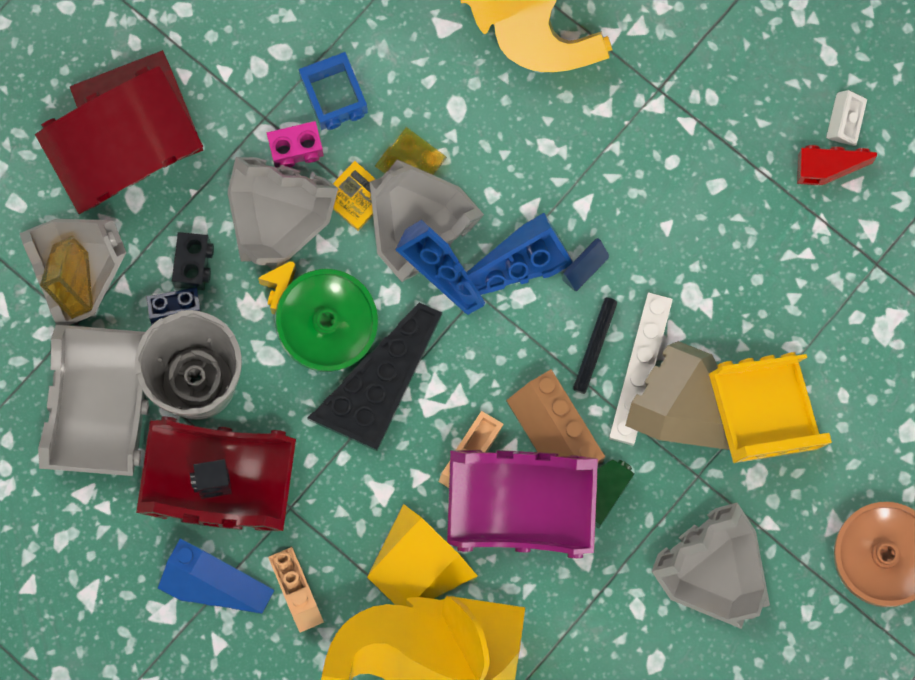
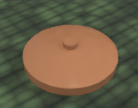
(878, 554)

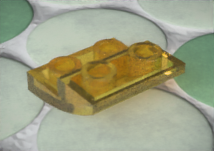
(412, 151)

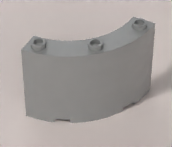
(93, 402)

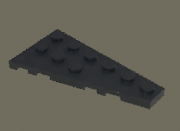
(374, 389)

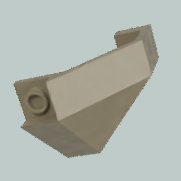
(680, 400)

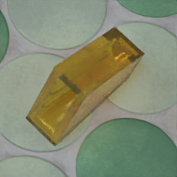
(68, 277)

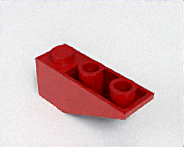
(825, 165)

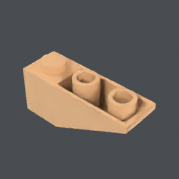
(295, 589)

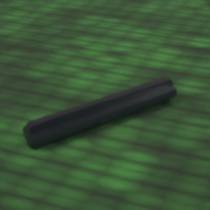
(595, 345)

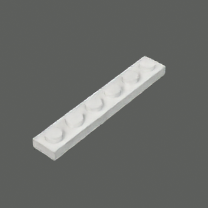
(641, 362)

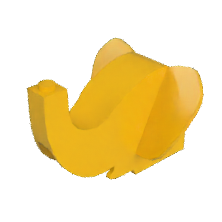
(529, 39)
(429, 641)

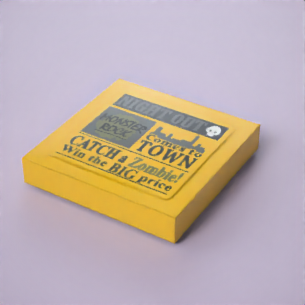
(354, 196)

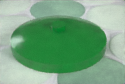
(326, 320)

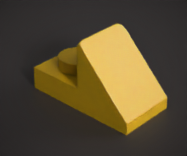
(278, 279)

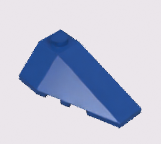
(526, 254)
(438, 263)
(204, 579)

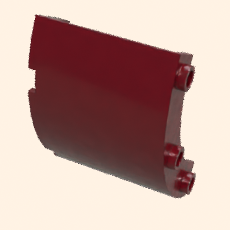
(118, 138)
(257, 471)

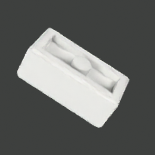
(846, 118)

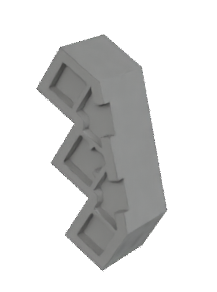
(406, 197)
(276, 210)
(98, 239)
(716, 568)

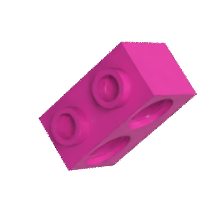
(293, 138)

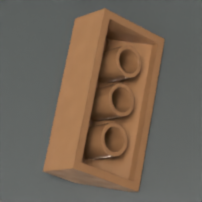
(552, 419)

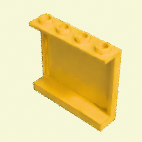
(766, 408)

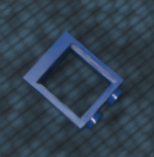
(326, 69)

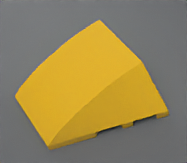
(417, 562)

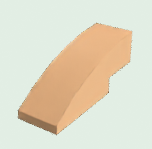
(479, 437)

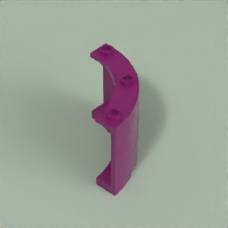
(522, 501)

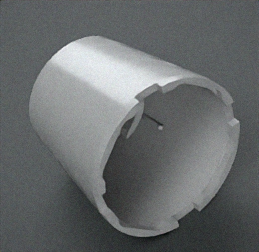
(181, 349)

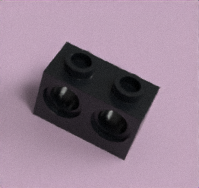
(186, 261)
(211, 479)

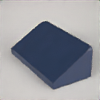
(585, 265)

